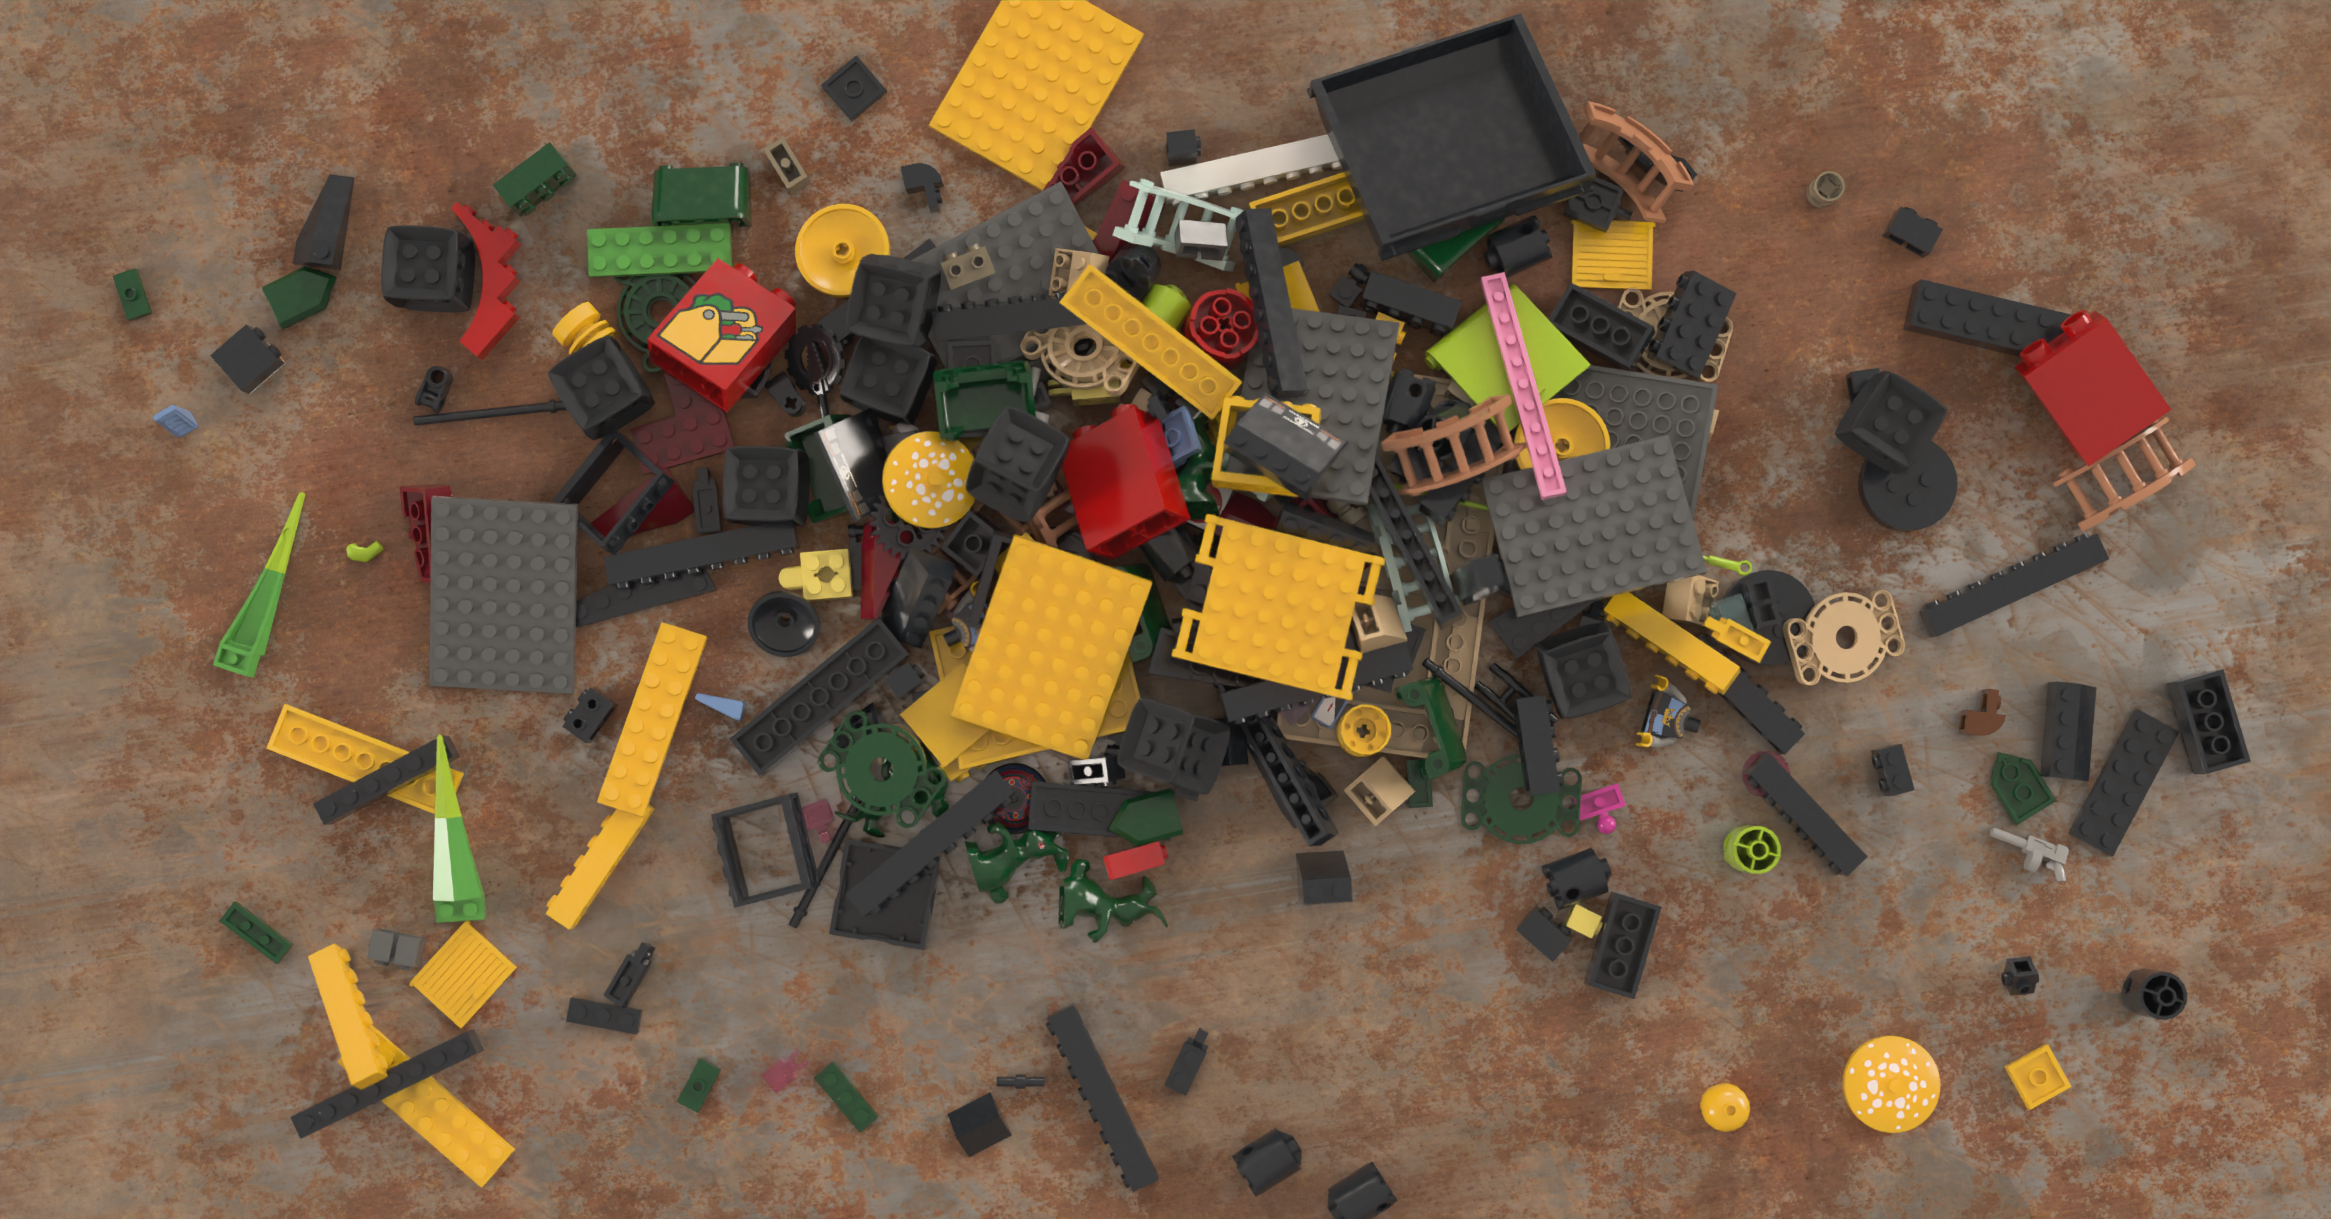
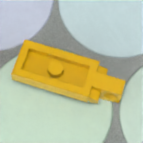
(1738, 638)

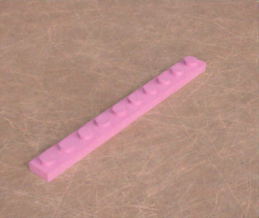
(1523, 386)

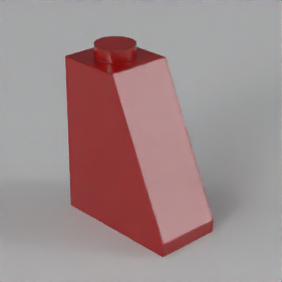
(1135, 859)

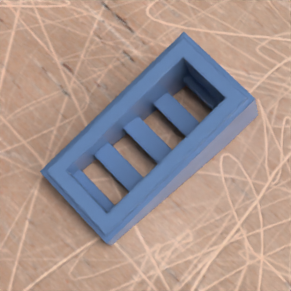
(176, 420)
(729, 707)

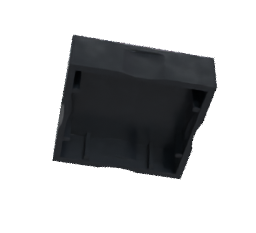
(901, 921)

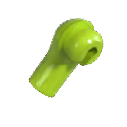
(364, 554)

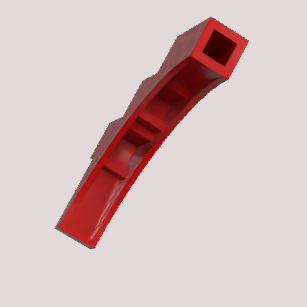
(498, 281)

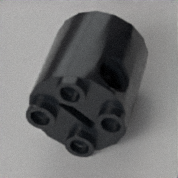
(1517, 247)
(1134, 269)
(1401, 408)
(1443, 411)
(1172, 554)
(1577, 878)
(2154, 994)
(1268, 1160)
(1360, 1195)

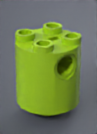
(1168, 304)
(1751, 849)

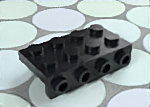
(1691, 323)

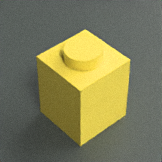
(1583, 921)

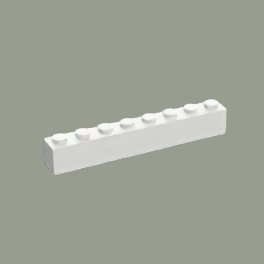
(1251, 168)

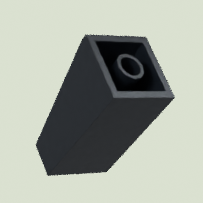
(1323, 878)

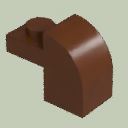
(1983, 721)

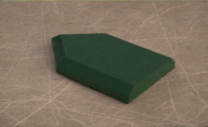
(299, 295)
(2020, 787)
(1148, 818)

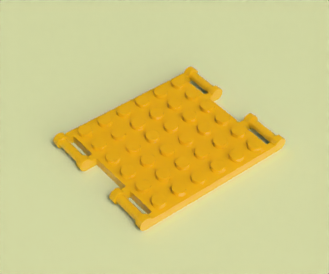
(1278, 607)

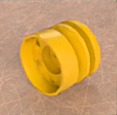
(581, 327)
(1374, 723)

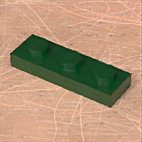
(256, 932)
(846, 1097)

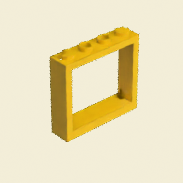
(1244, 481)

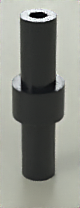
(1020, 1081)

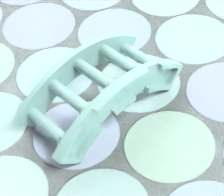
(1148, 235)
(1393, 563)

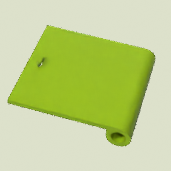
(1476, 364)

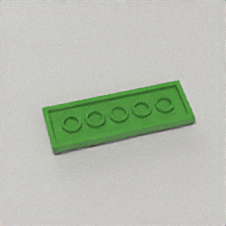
(657, 249)

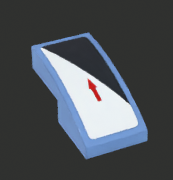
(1329, 710)

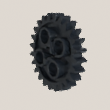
(890, 533)

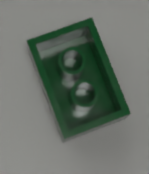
(535, 180)

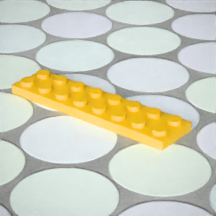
(1150, 341)
(652, 719)
(347, 753)
(445, 1121)

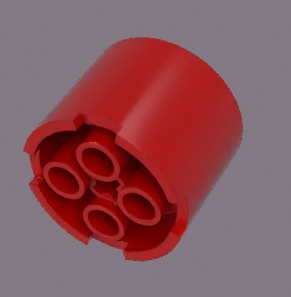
(1228, 309)

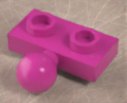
(1599, 803)

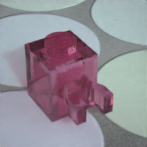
(817, 816)
(783, 1072)

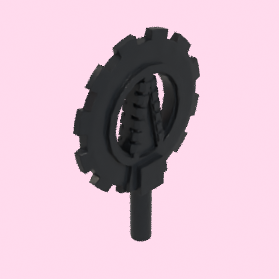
(818, 377)

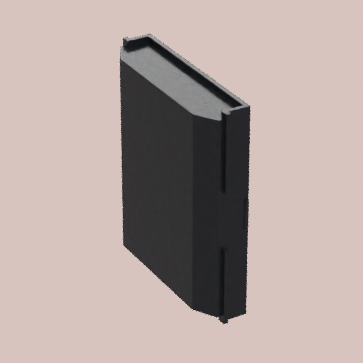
(1452, 136)

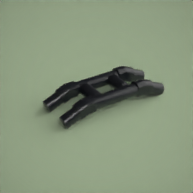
(1513, 687)

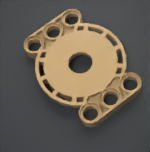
(1652, 315)
(1103, 362)
(1820, 632)

